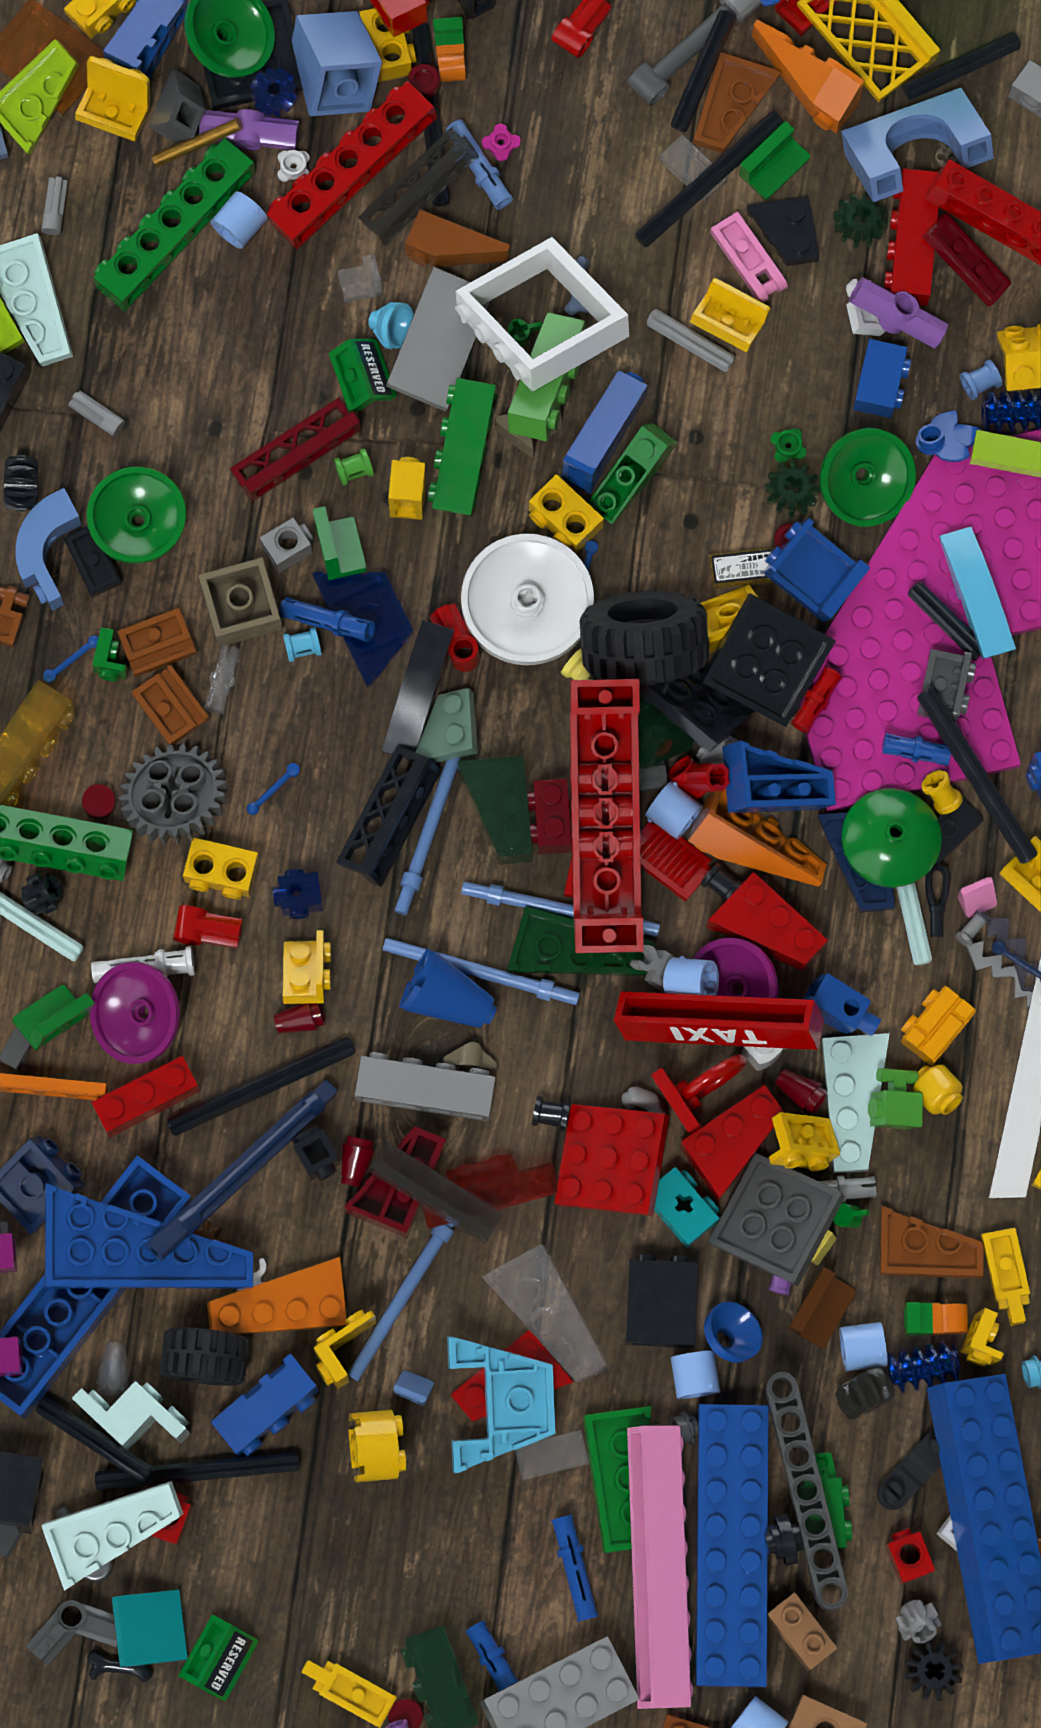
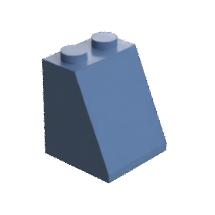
(335, 63)

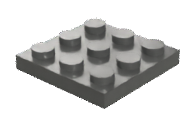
(776, 1219)

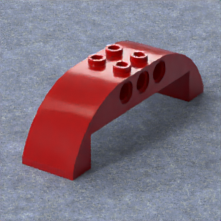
(605, 815)

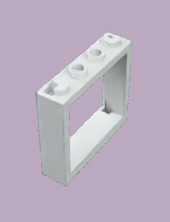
(537, 372)

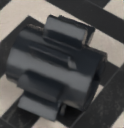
(42, 893)

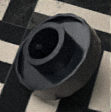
(784, 1540)

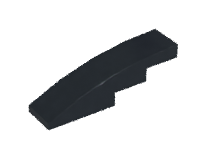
(418, 687)

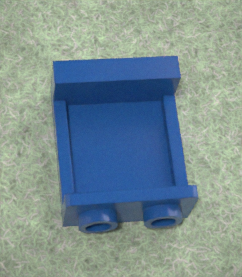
(814, 570)

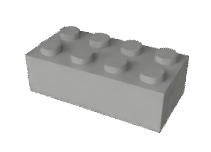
(565, 1693)

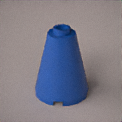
(446, 993)

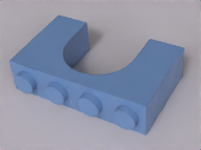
(942, 118)

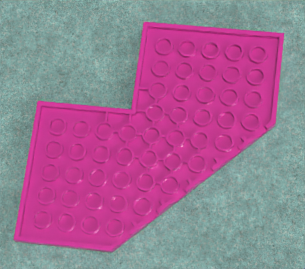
(888, 637)

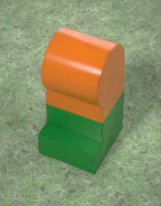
(449, 48)
(935, 1319)

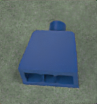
(832, 996)

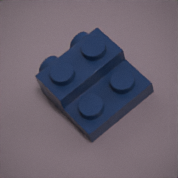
(25, 1179)

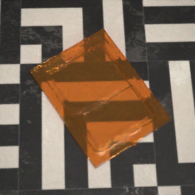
(31, 33)

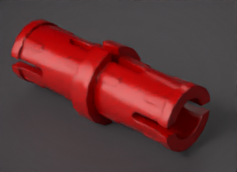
(816, 700)

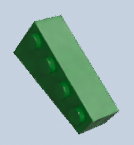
(463, 446)

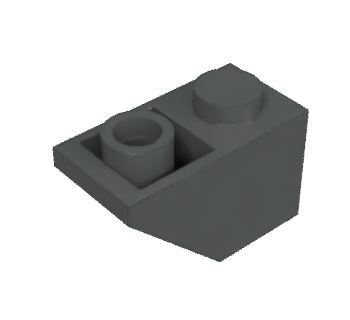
(178, 108)

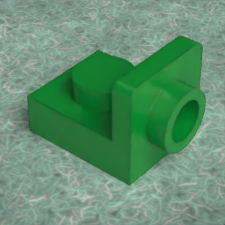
(107, 650)

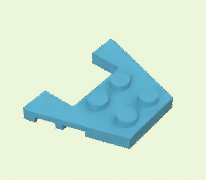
(516, 1397)

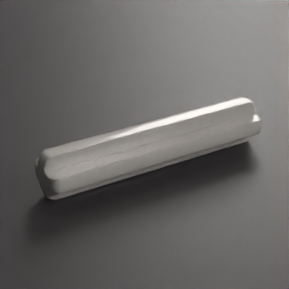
(690, 340)

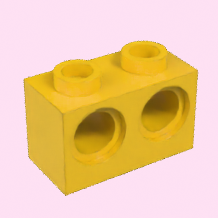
(386, 44)
(407, 488)
(572, 509)
(224, 860)

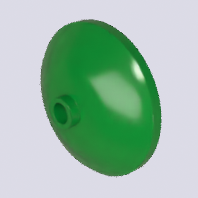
(245, 33)
(886, 480)
(130, 495)
(877, 854)

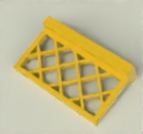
(893, 17)

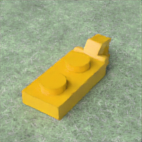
(1007, 1273)
(350, 1691)

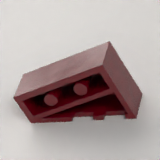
(385, 1205)

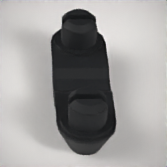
(910, 1474)

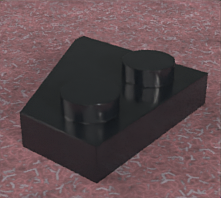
(788, 228)

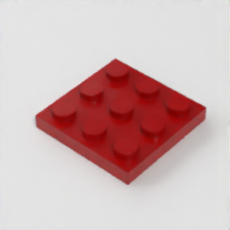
(612, 1160)

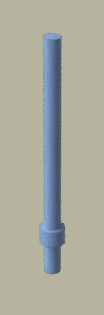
(412, 879)
(496, 895)
(544, 989)
(439, 1236)

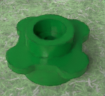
(788, 436)

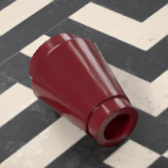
(300, 1018)
(802, 1090)
(355, 1160)

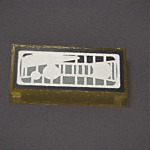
(739, 568)

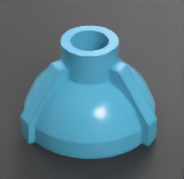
(391, 323)

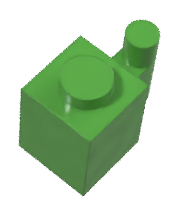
(895, 1106)

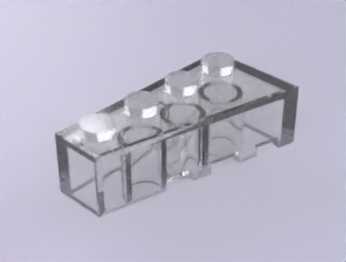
(547, 1308)

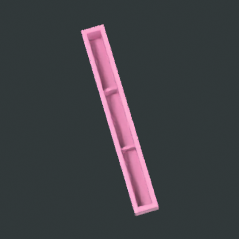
(659, 1567)

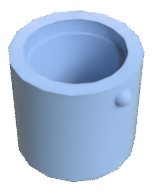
(238, 220)
(673, 810)
(691, 977)
(863, 1346)
(695, 1374)
(759, 1715)

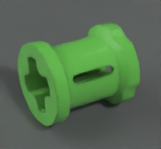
(353, 467)

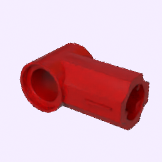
(578, 30)
(449, 617)
(699, 778)
(198, 926)

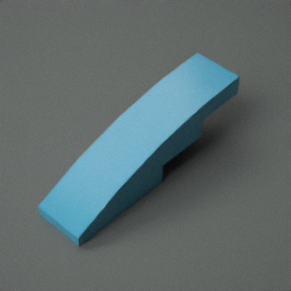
(977, 592)

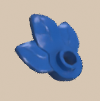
(946, 438)

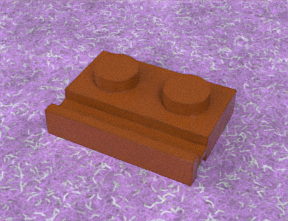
(157, 642)
(170, 705)

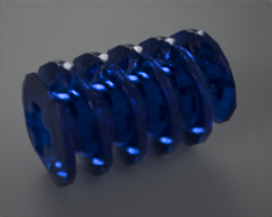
(1011, 410)
(923, 1367)

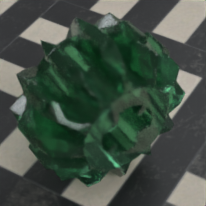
(854, 230)
(794, 478)

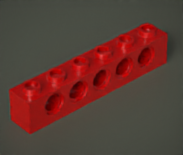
(988, 209)
(298, 226)

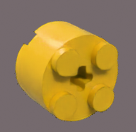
(376, 1446)

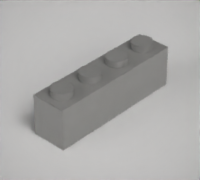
(425, 1087)

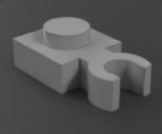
(655, 964)

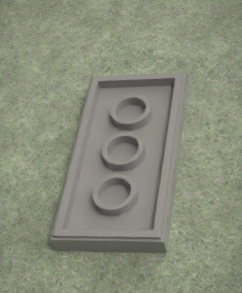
(434, 343)

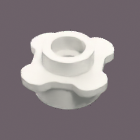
(291, 157)

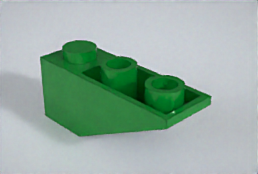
(632, 471)

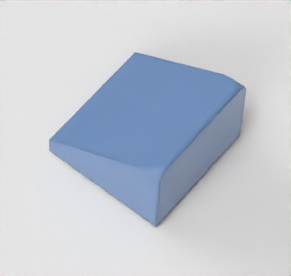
(413, 1387)

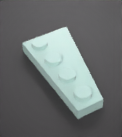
(32, 298)
(850, 1080)
(103, 1532)

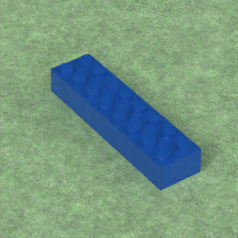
(60, 1320)
(990, 1515)
(731, 1546)

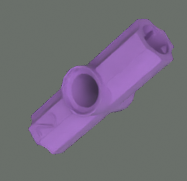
(257, 129)
(898, 312)

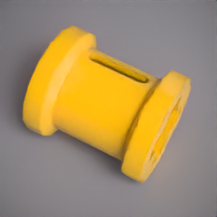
(945, 797)

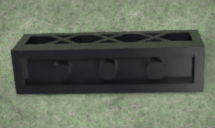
(399, 818)

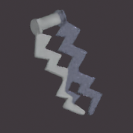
(997, 927)

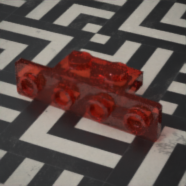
(499, 1184)

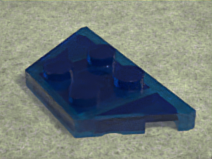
(372, 599)

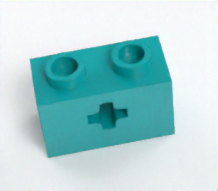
(685, 1226)

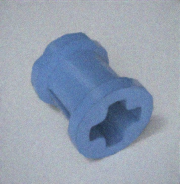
(980, 379)

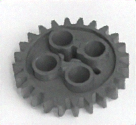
(146, 791)

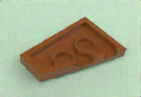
(731, 99)
(924, 1250)

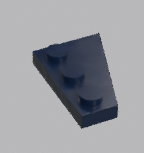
(866, 895)

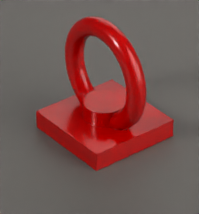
(685, 1096)

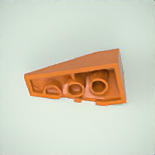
(823, 88)
(753, 842)

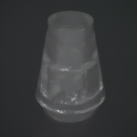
(113, 1370)

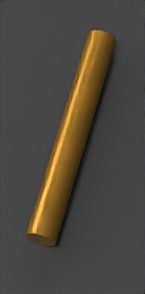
(197, 142)

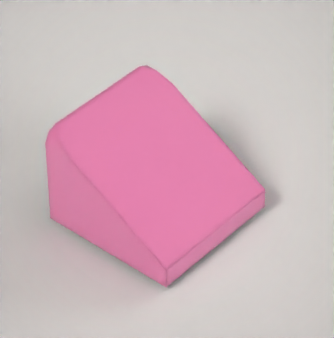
(978, 896)

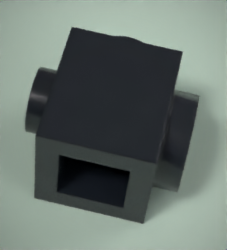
(316, 1153)

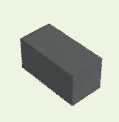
(15, 1051)

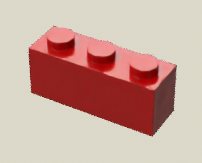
(145, 1096)

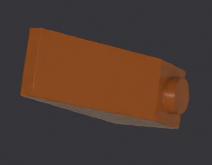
(449, 244)

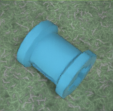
(302, 644)

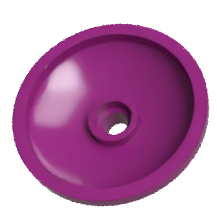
(741, 963)
(120, 1015)

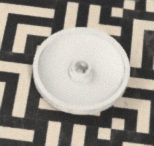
(526, 599)

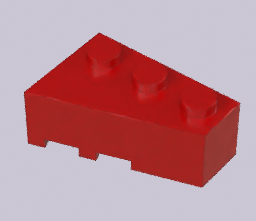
(768, 922)
(730, 1140)

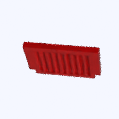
(672, 861)

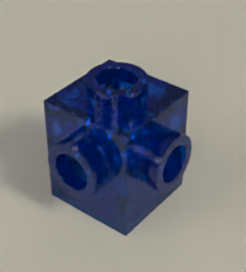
(273, 104)
(297, 881)

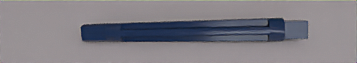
(240, 1171)

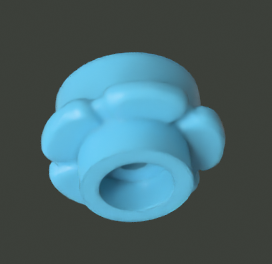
(1032, 1372)

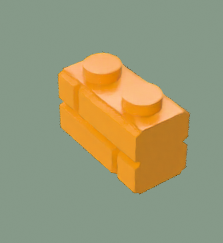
(938, 1024)

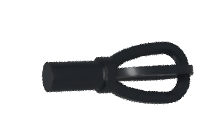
(937, 910)

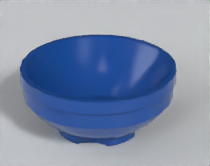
(738, 1326)

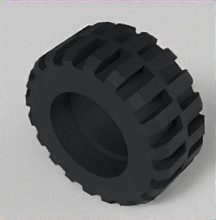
(644, 637)

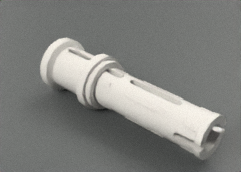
(167, 962)

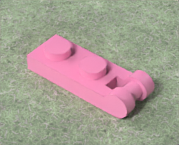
(748, 257)

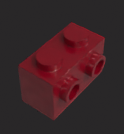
(552, 816)

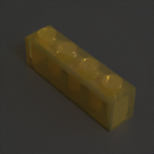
(30, 737)

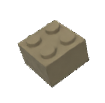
(240, 602)

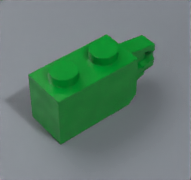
(836, 1498)

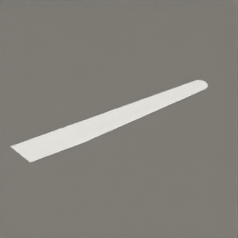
(1023, 1113)

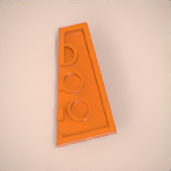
(288, 1303)

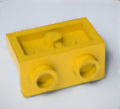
(96, 15)
(304, 970)
(804, 1142)
(981, 1331)

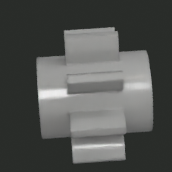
(918, 1621)

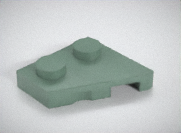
(450, 727)

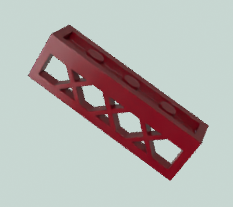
(300, 455)

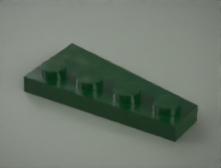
(548, 946)

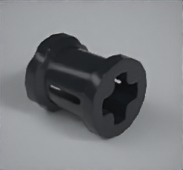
(721, 881)
(550, 1113)

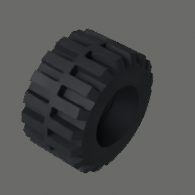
(204, 1356)

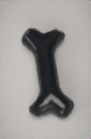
(102, 1664)

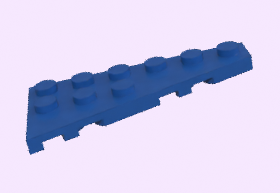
(107, 1248)

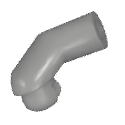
(643, 1099)

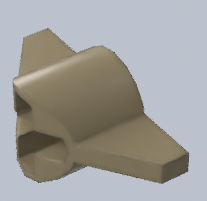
(943, 155)
(469, 1057)

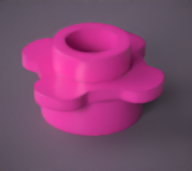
(502, 151)

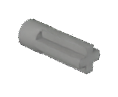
(54, 206)
(96, 413)

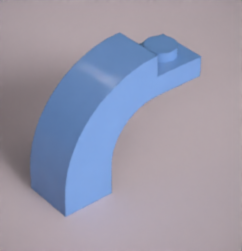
(39, 530)

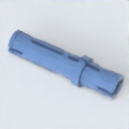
(486, 175)

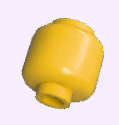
(939, 1089)

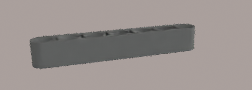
(806, 1473)

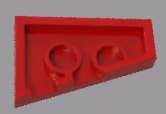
(471, 1394)

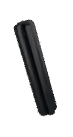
(945, 619)

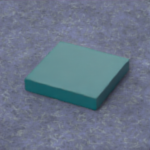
(149, 1628)

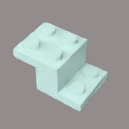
(133, 1414)

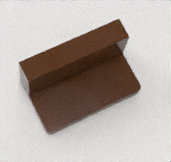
(822, 1309)

